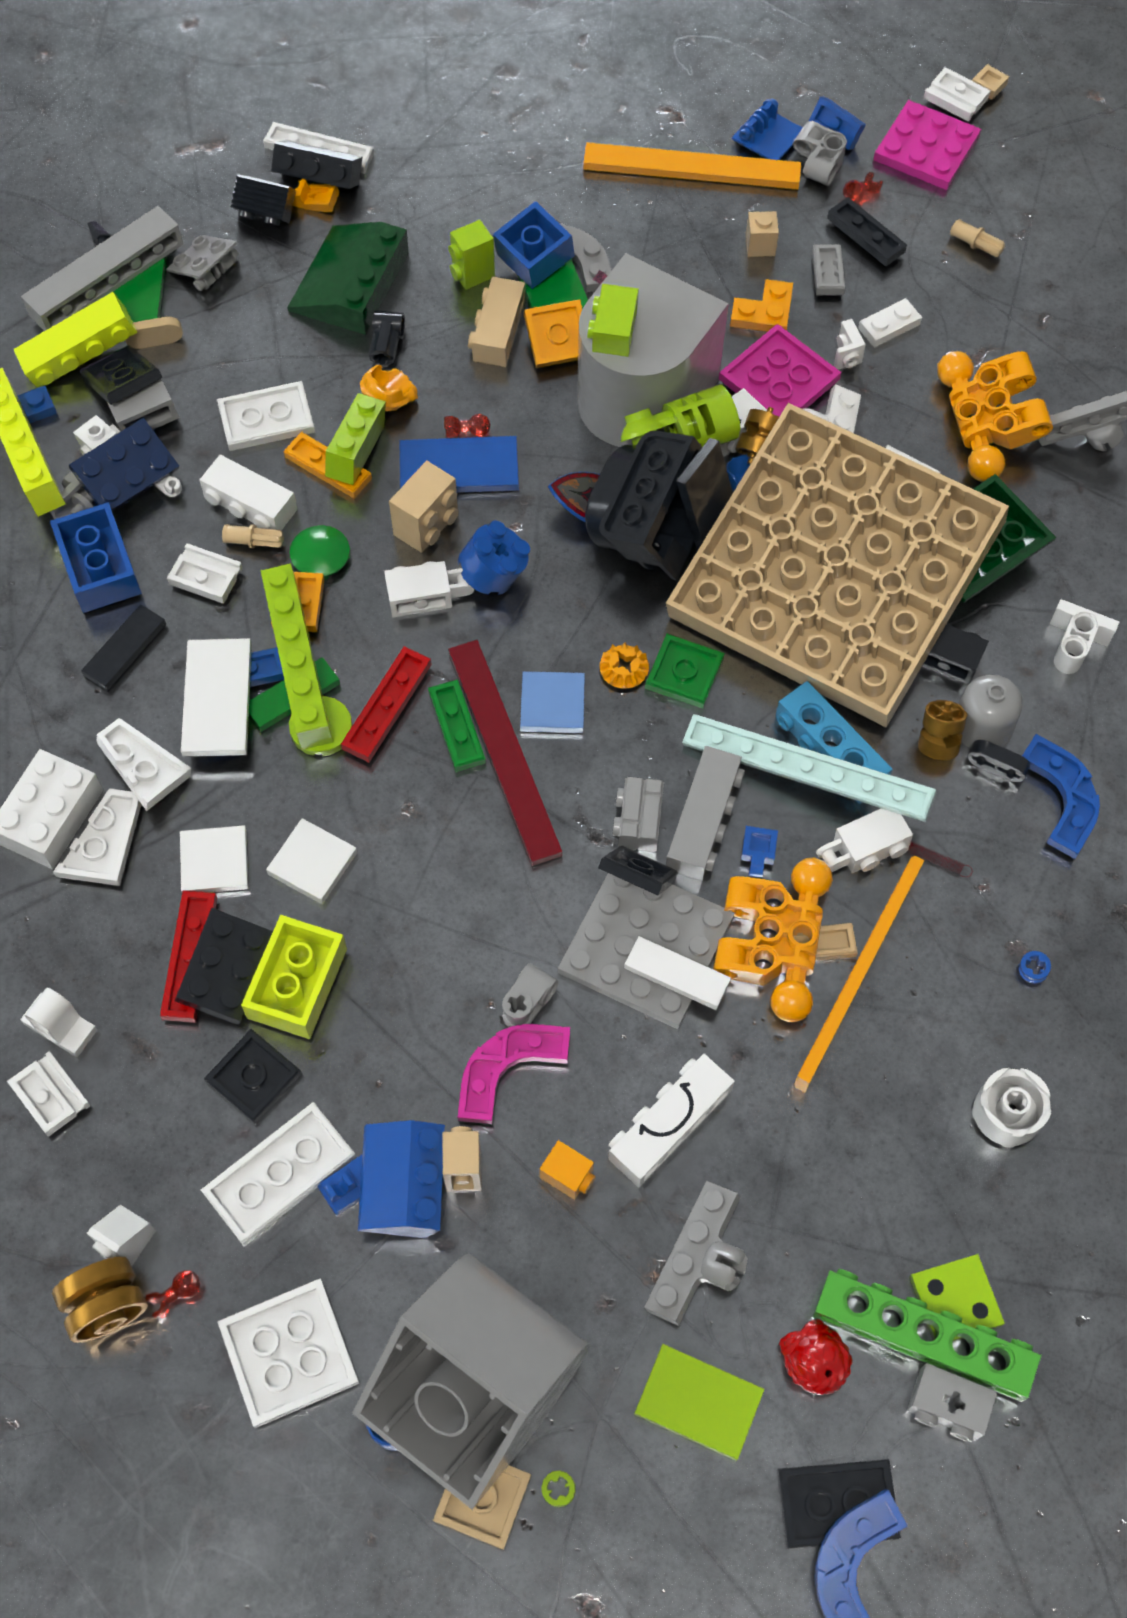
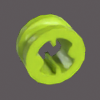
(555, 1477)

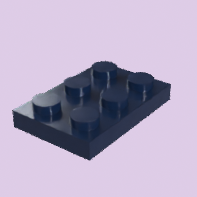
(124, 466)

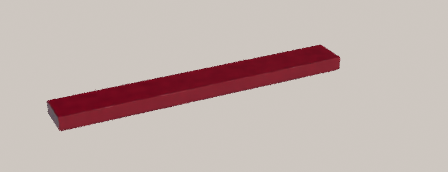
(505, 753)

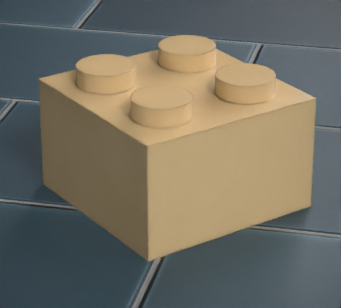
(424, 506)

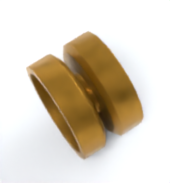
(99, 1299)

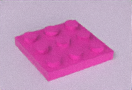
(927, 144)
(780, 372)

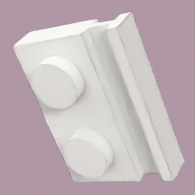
(956, 94)
(204, 573)
(48, 1093)

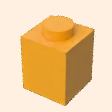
(567, 1170)

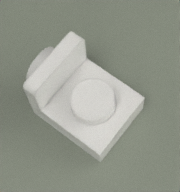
(850, 346)

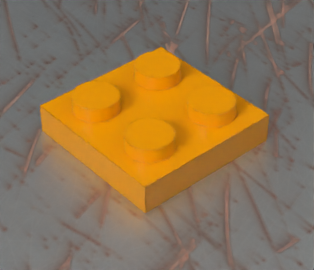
(554, 332)

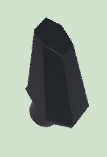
(97, 232)

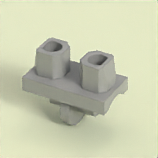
(74, 496)

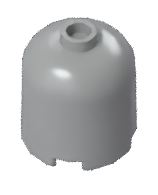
(992, 710)

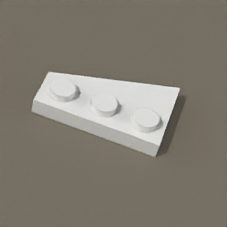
(142, 763)
(105, 842)

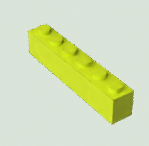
(26, 453)

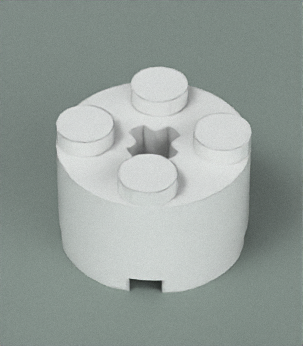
(1001, 1122)

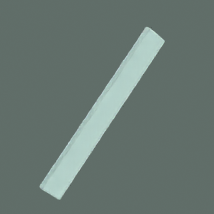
(813, 768)

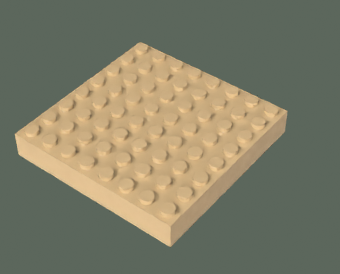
(837, 563)

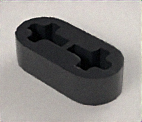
(998, 760)

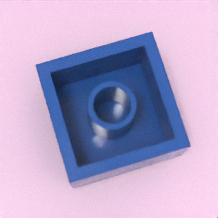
(534, 244)

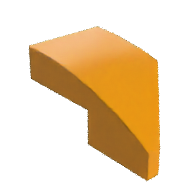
(316, 196)

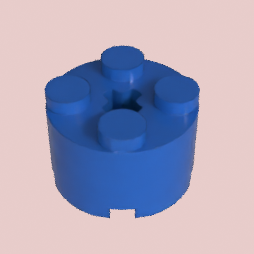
(493, 558)

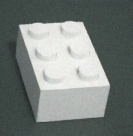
(47, 808)

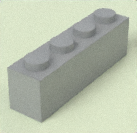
(704, 812)

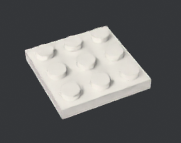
(287, 1353)

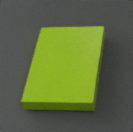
(699, 1402)

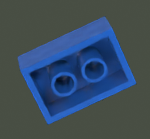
(95, 557)

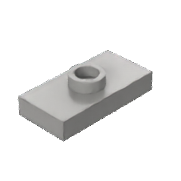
(828, 269)

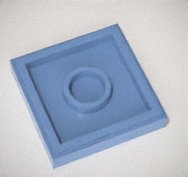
(552, 702)

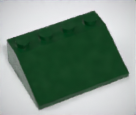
(351, 274)
(1016, 542)

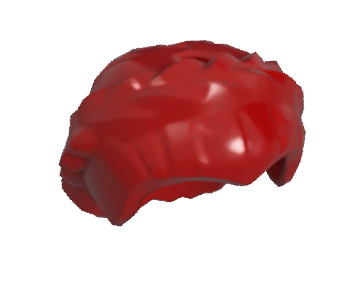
(814, 1352)

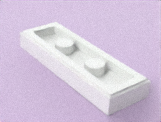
(677, 973)

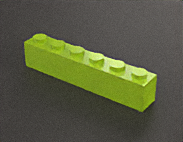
(296, 657)

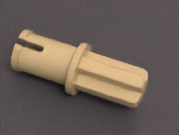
(977, 238)
(252, 536)

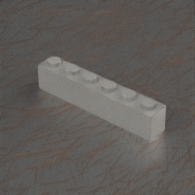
(103, 268)

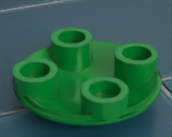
(320, 550)

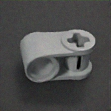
(529, 992)

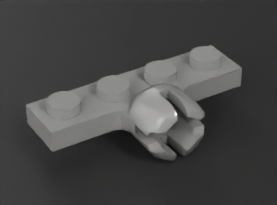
(1096, 421)
(699, 1256)

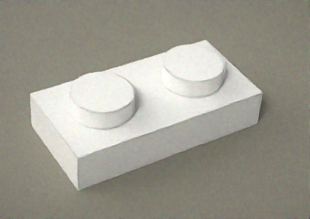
(890, 322)

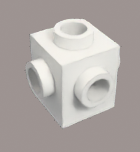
(94, 434)

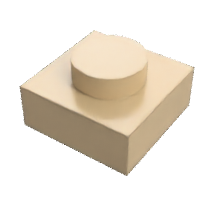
(992, 80)

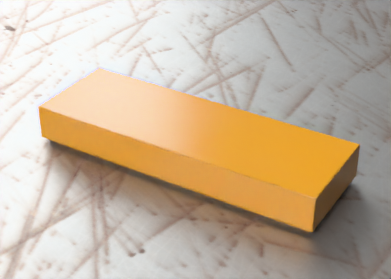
(311, 456)

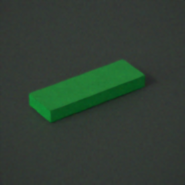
(274, 703)
(456, 725)

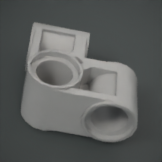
(823, 149)

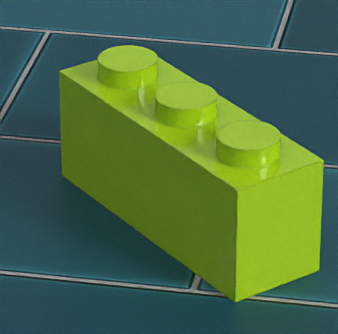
(355, 439)

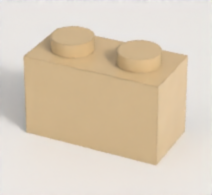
(462, 1160)

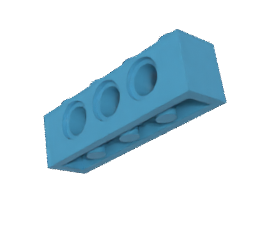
(809, 704)

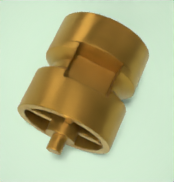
(758, 426)
(942, 730)

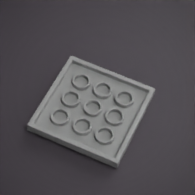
(611, 928)

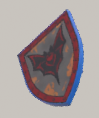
(574, 491)

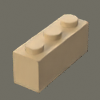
(497, 321)

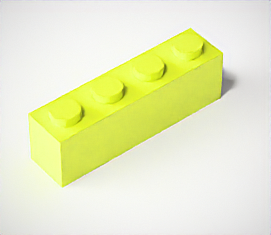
(75, 340)

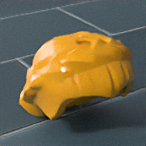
(388, 386)

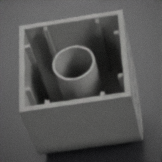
(671, 351)
(469, 1378)

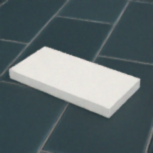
(216, 697)
(278, 1173)

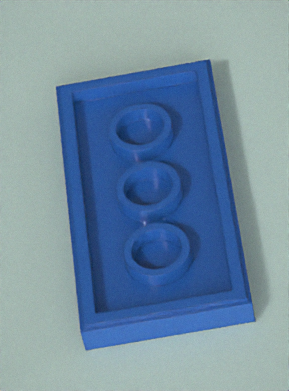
(474, 462)

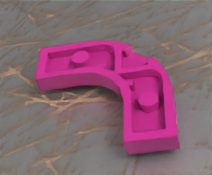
(498, 1054)

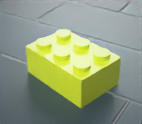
(294, 976)

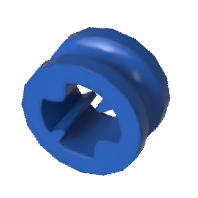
(1041, 960)

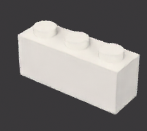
(248, 494)

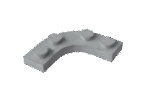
(589, 256)

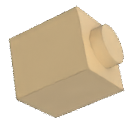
(762, 234)

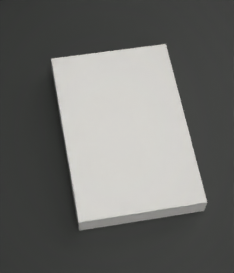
(265, 415)

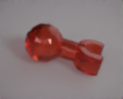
(856, 189)
(477, 425)
(181, 1288)

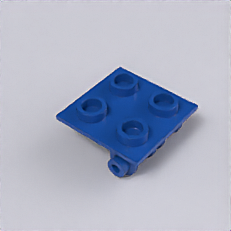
(768, 132)

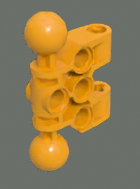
(1010, 376)
(737, 957)

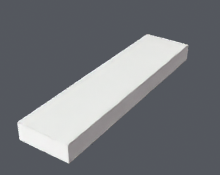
(280, 132)

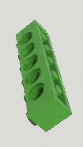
(1013, 1381)

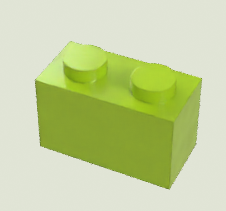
(472, 254)
(614, 319)

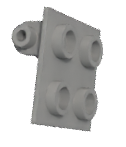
(205, 260)

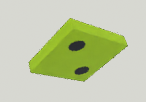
(959, 1289)

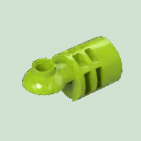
(700, 414)

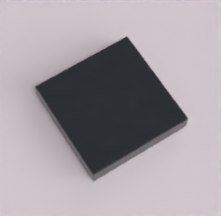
(638, 870)
(253, 1076)

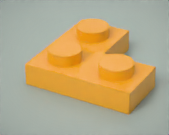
(765, 313)

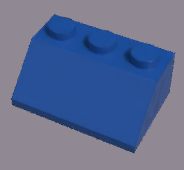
(401, 1178)

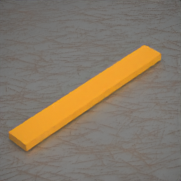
(692, 165)
(858, 974)

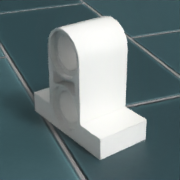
(1096, 629)
(59, 1022)

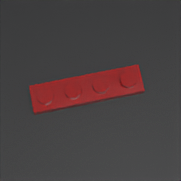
(386, 704)
(190, 923)

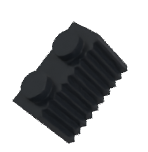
(262, 199)

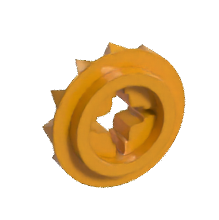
(620, 676)

